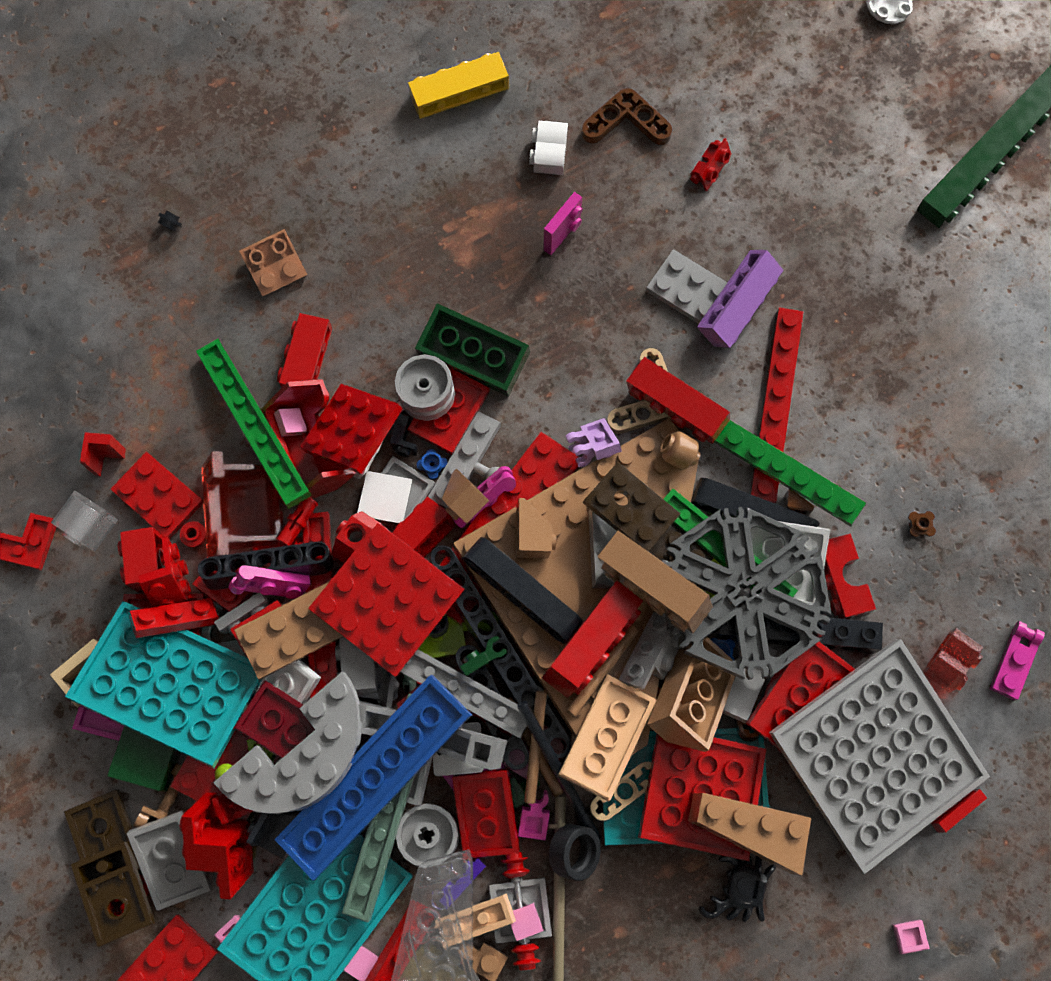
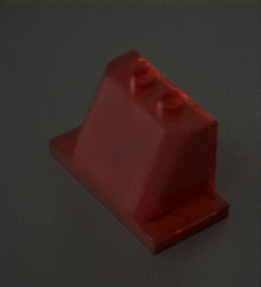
(238, 506)

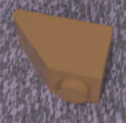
(462, 497)
(533, 532)

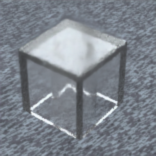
(84, 521)

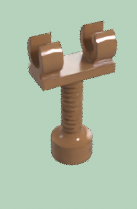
(147, 812)

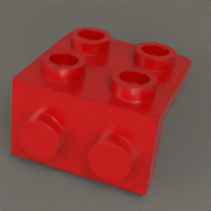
(168, 583)

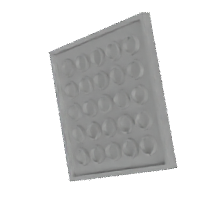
(879, 755)

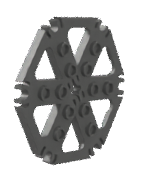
(769, 603)

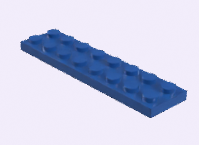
(375, 777)

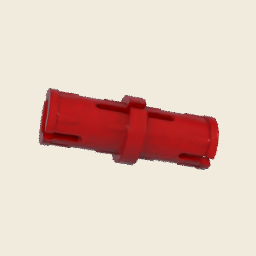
(296, 522)

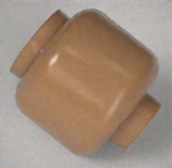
(680, 450)

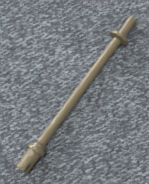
(559, 900)

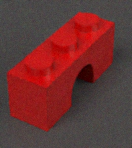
(847, 600)

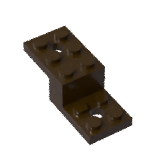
(644, 519)
(108, 868)

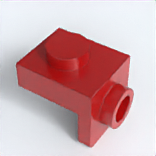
(227, 810)

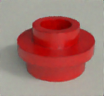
(198, 539)

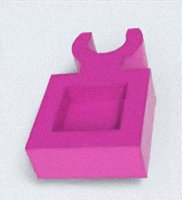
(535, 819)

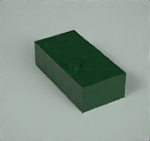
(473, 349)
(143, 761)

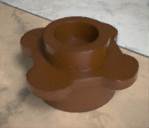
(918, 530)

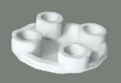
(890, 10)

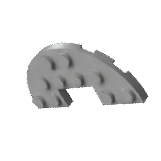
(311, 767)

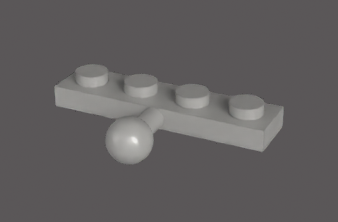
(468, 455)

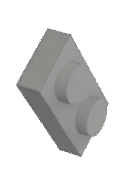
(241, 613)

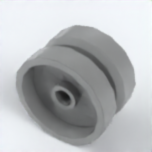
(425, 387)
(412, 828)

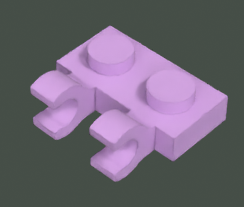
(593, 440)

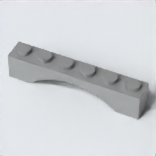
(463, 745)

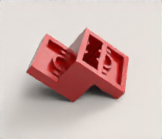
(216, 846)

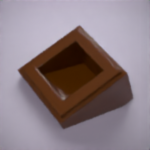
(797, 503)

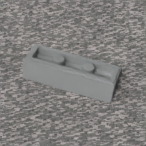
(600, 535)

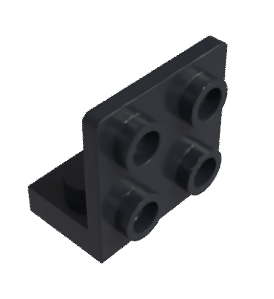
(267, 828)

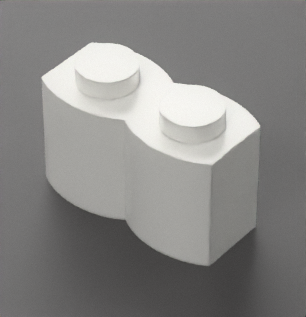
(550, 147)

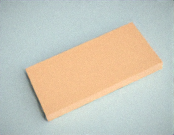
(607, 737)

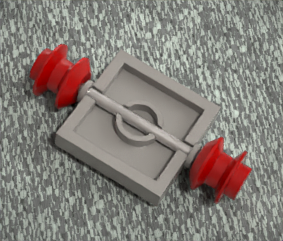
(521, 894)

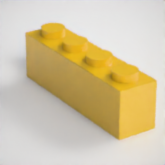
(459, 85)

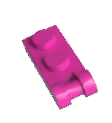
(492, 487)
(269, 582)
(1016, 661)

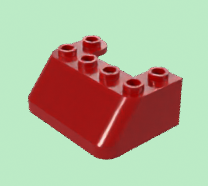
(311, 398)

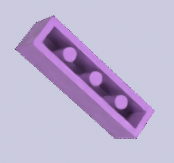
(740, 298)

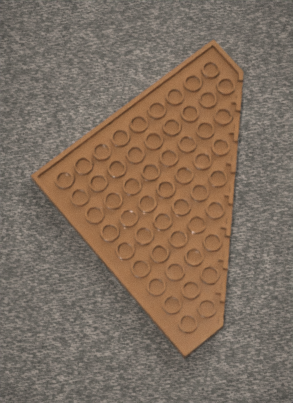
(569, 565)

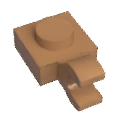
(488, 961)

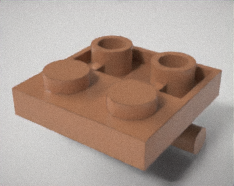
(273, 262)

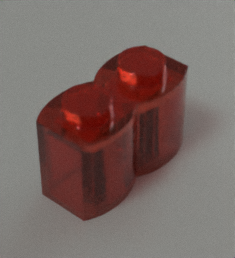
(953, 660)

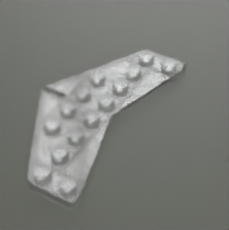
(439, 923)

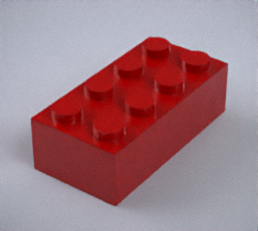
(597, 634)

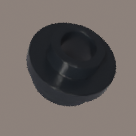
(169, 221)

